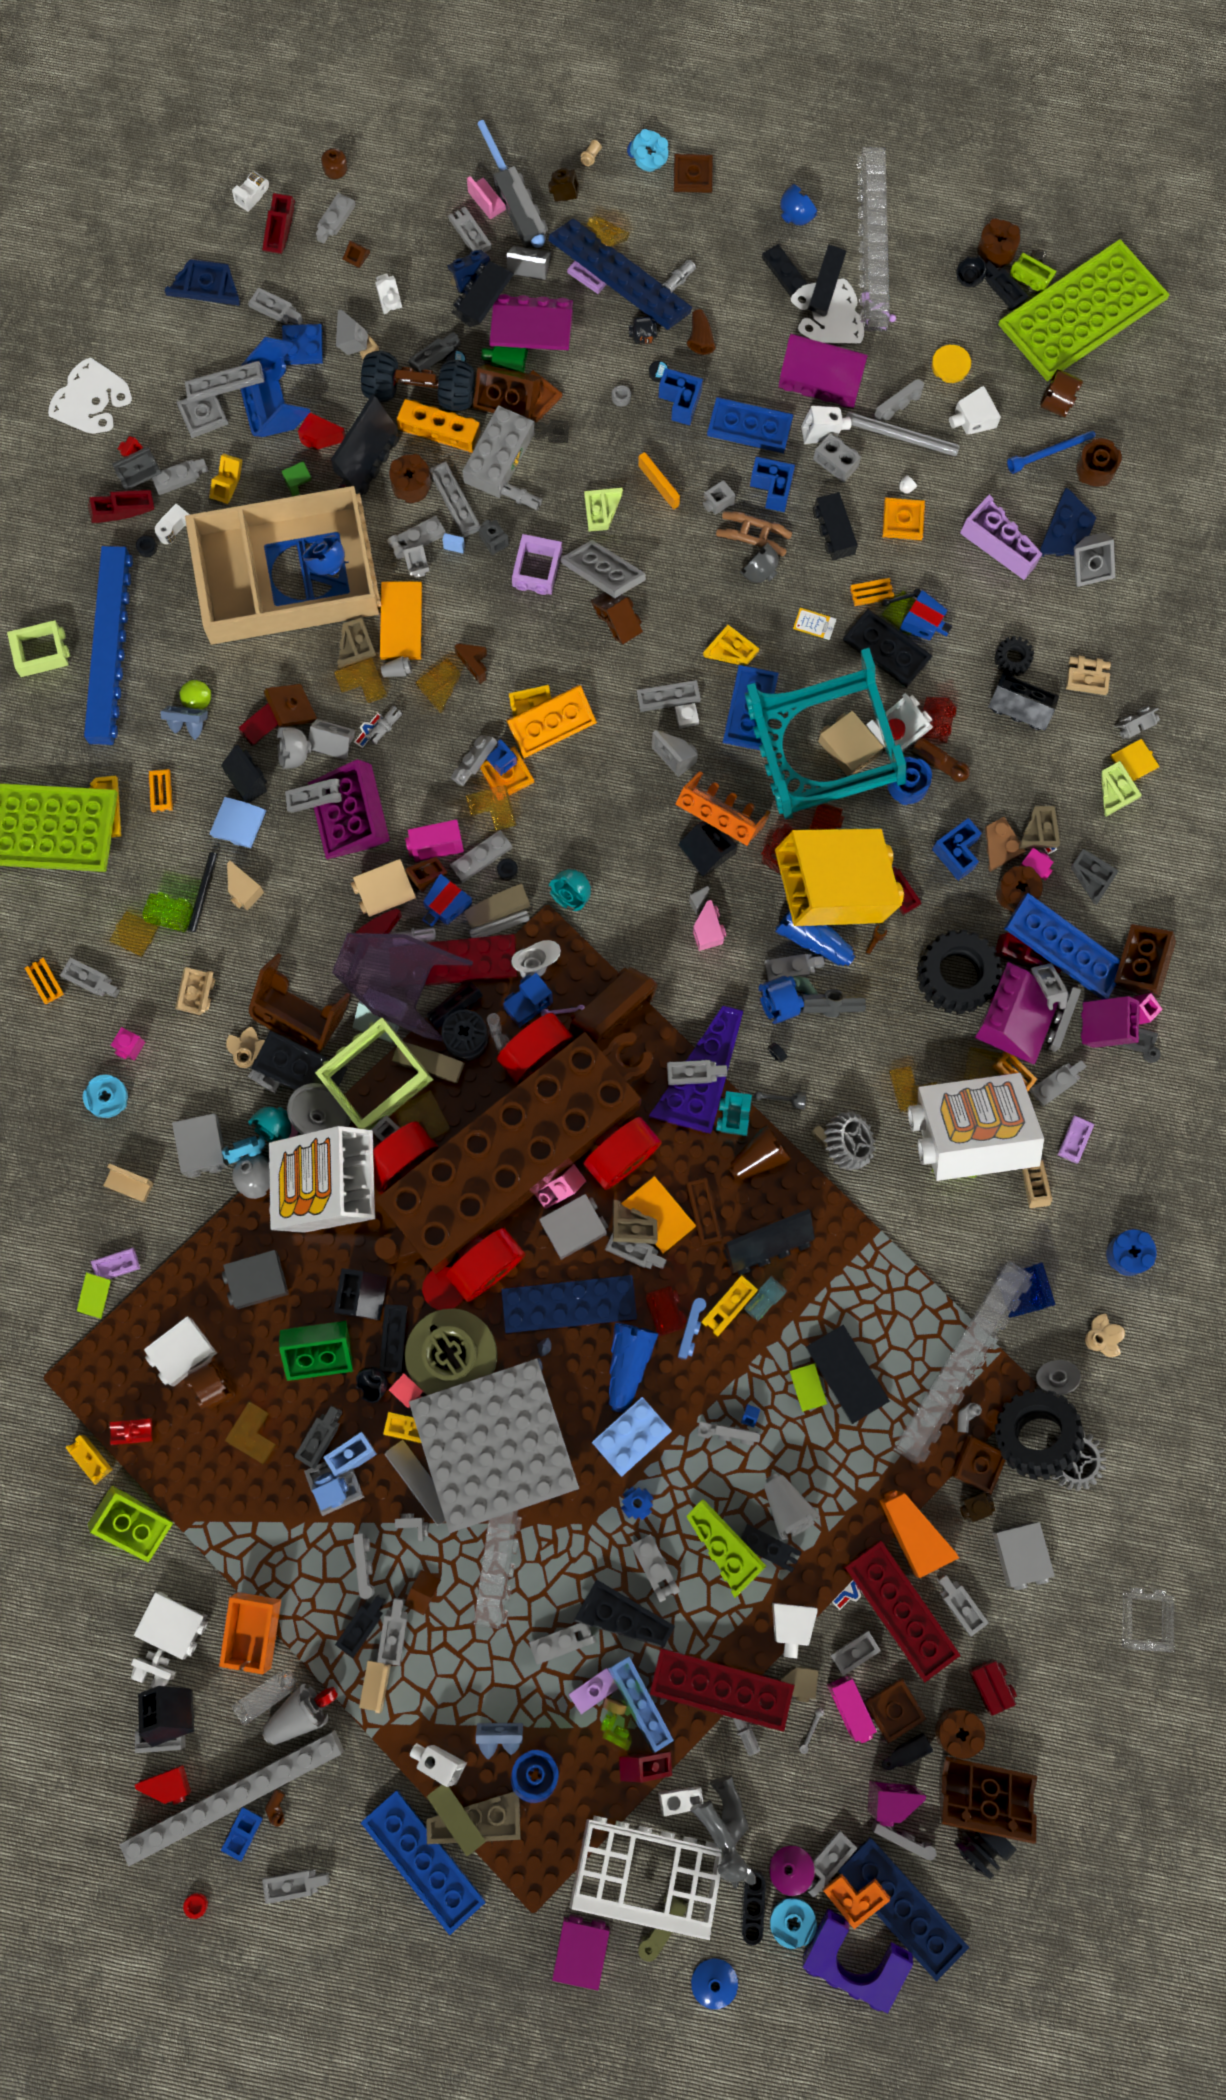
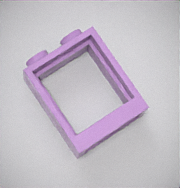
(538, 546)

